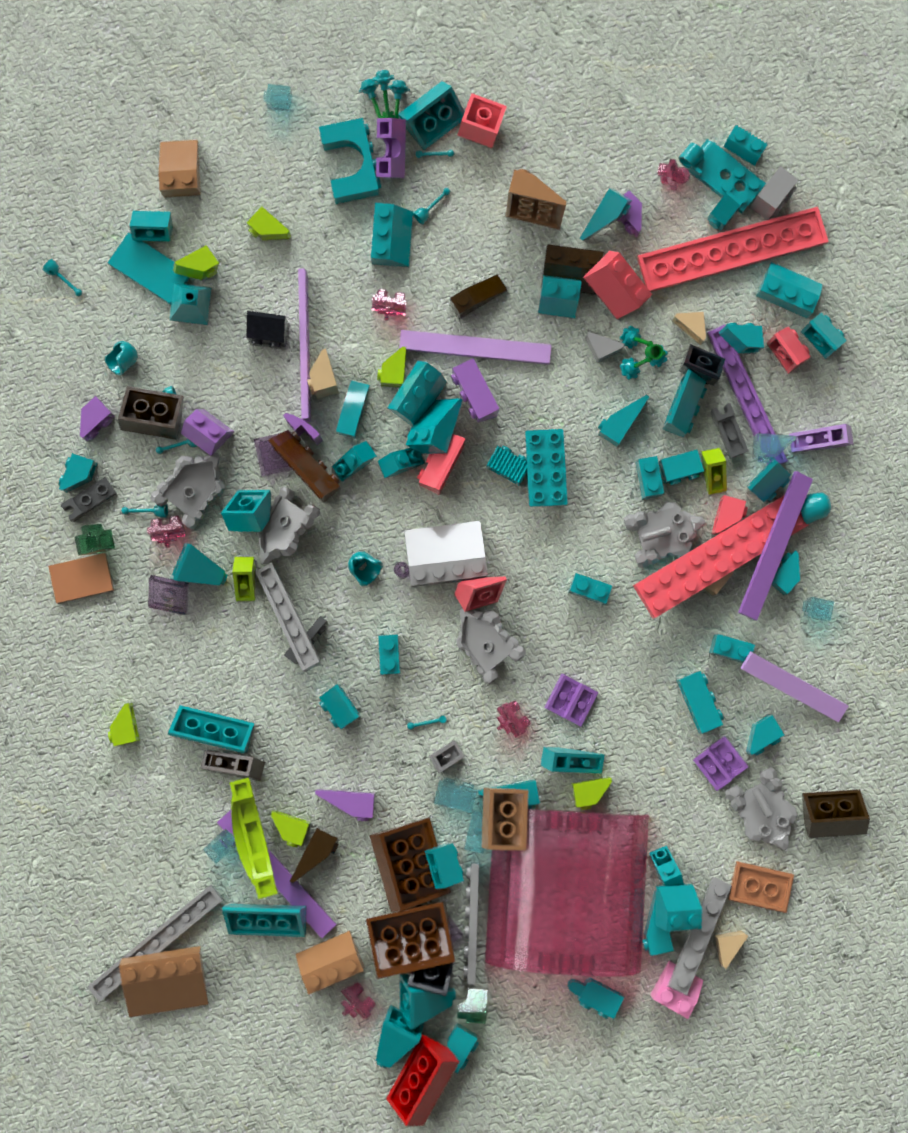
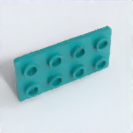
(546, 467)

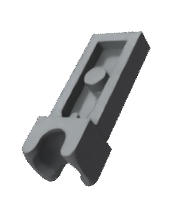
(729, 431)
(89, 499)
(317, 628)

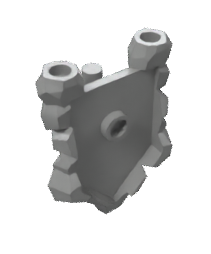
(191, 487)
(284, 526)
(663, 532)
(487, 642)
(764, 810)

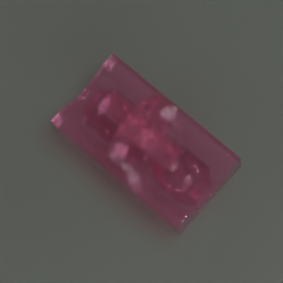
(671, 174)
(389, 305)
(166, 533)
(509, 720)
(363, 1008)

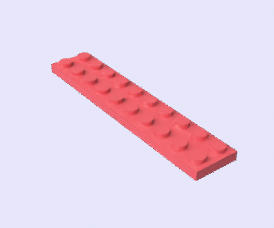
(732, 249)
(710, 561)

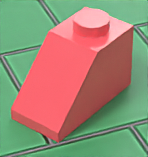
(728, 513)

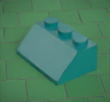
(433, 115)
(391, 235)
(789, 290)
(417, 392)
(685, 404)

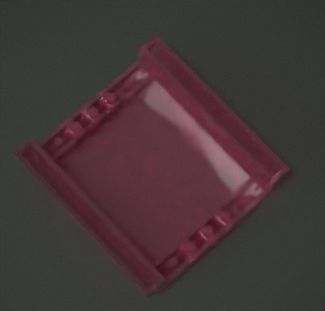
(570, 896)

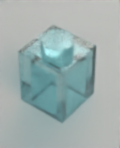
(278, 97)
(818, 608)
(220, 846)

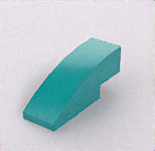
(352, 409)

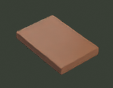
(81, 578)
(761, 887)

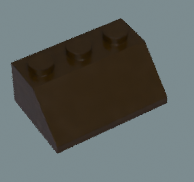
(570, 264)
(151, 413)
(835, 813)

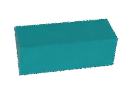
(211, 729)
(265, 920)

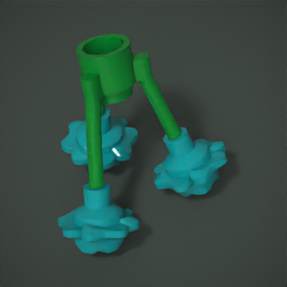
(383, 78)
(654, 353)

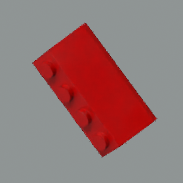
(422, 1081)

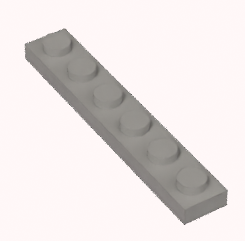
(288, 617)
(471, 930)
(698, 938)

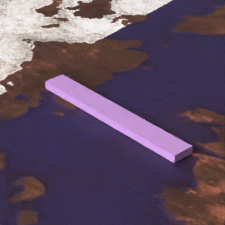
(304, 345)
(475, 347)

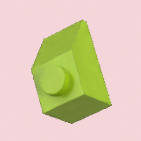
(266, 226)
(197, 264)
(393, 369)
(714, 470)
(244, 578)
(124, 727)
(589, 792)
(291, 828)

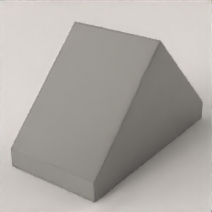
(602, 347)
(446, 756)

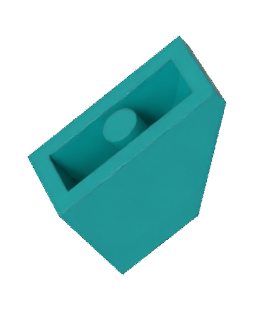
(724, 211)

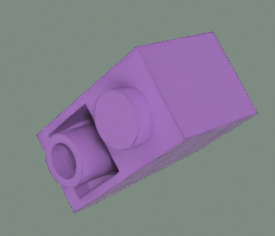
(633, 219)
(93, 418)

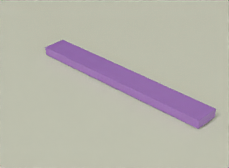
(743, 388)
(775, 545)
(293, 892)

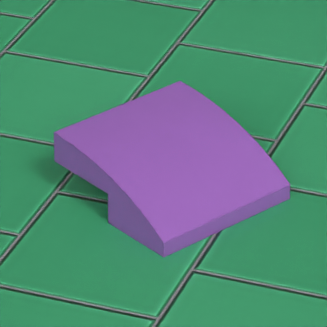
(301, 426)
(571, 699)
(720, 763)

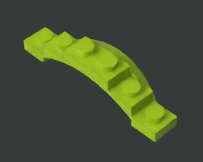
(251, 839)

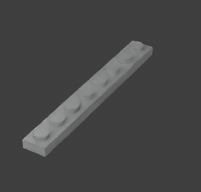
(159, 938)

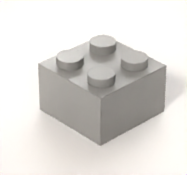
(775, 194)

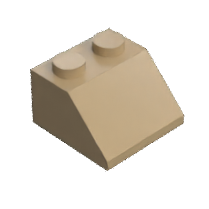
(322, 379)

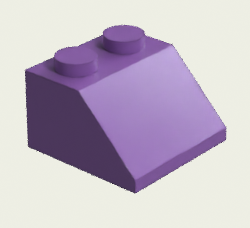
(206, 431)

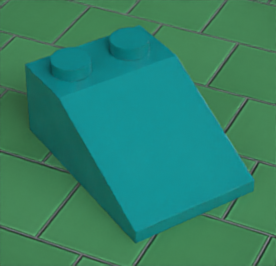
(435, 427)

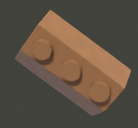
(504, 819)
(329, 962)

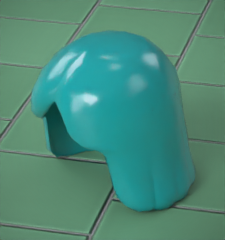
(121, 357)
(816, 507)
(370, 572)

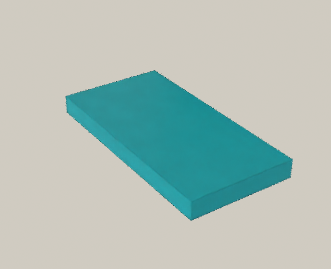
(146, 267)

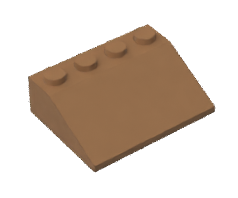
(534, 201)
(163, 981)

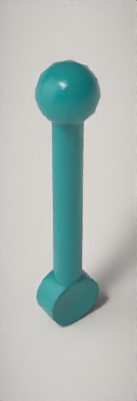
(419, 154)
(442, 719)

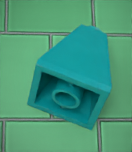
(190, 311)
(197, 568)
(419, 1005)
(396, 1038)

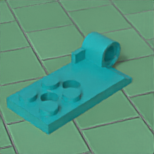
(711, 160)

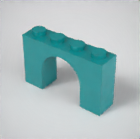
(353, 135)

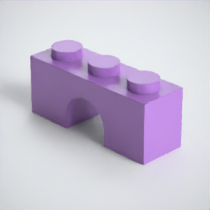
(394, 135)

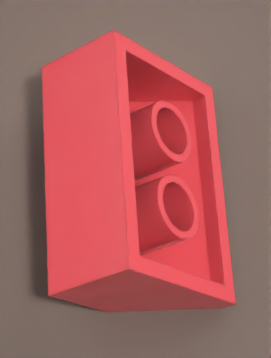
(617, 285)
(441, 465)

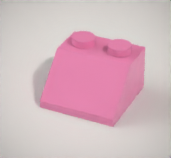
(673, 999)

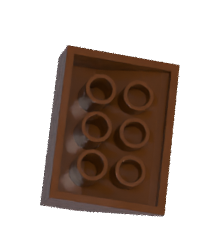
(304, 464)
(405, 864)
(411, 940)

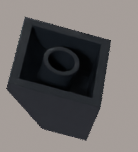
(267, 329)
(703, 363)
(432, 979)

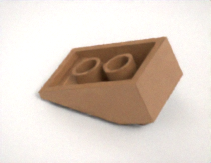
(179, 169)

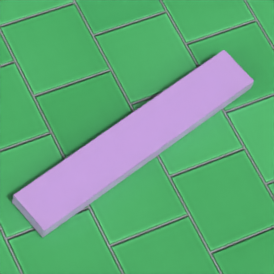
(794, 686)

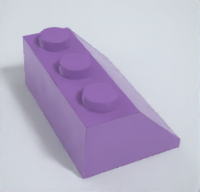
(475, 391)

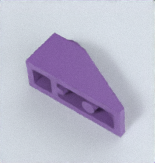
(822, 438)
(353, 803)

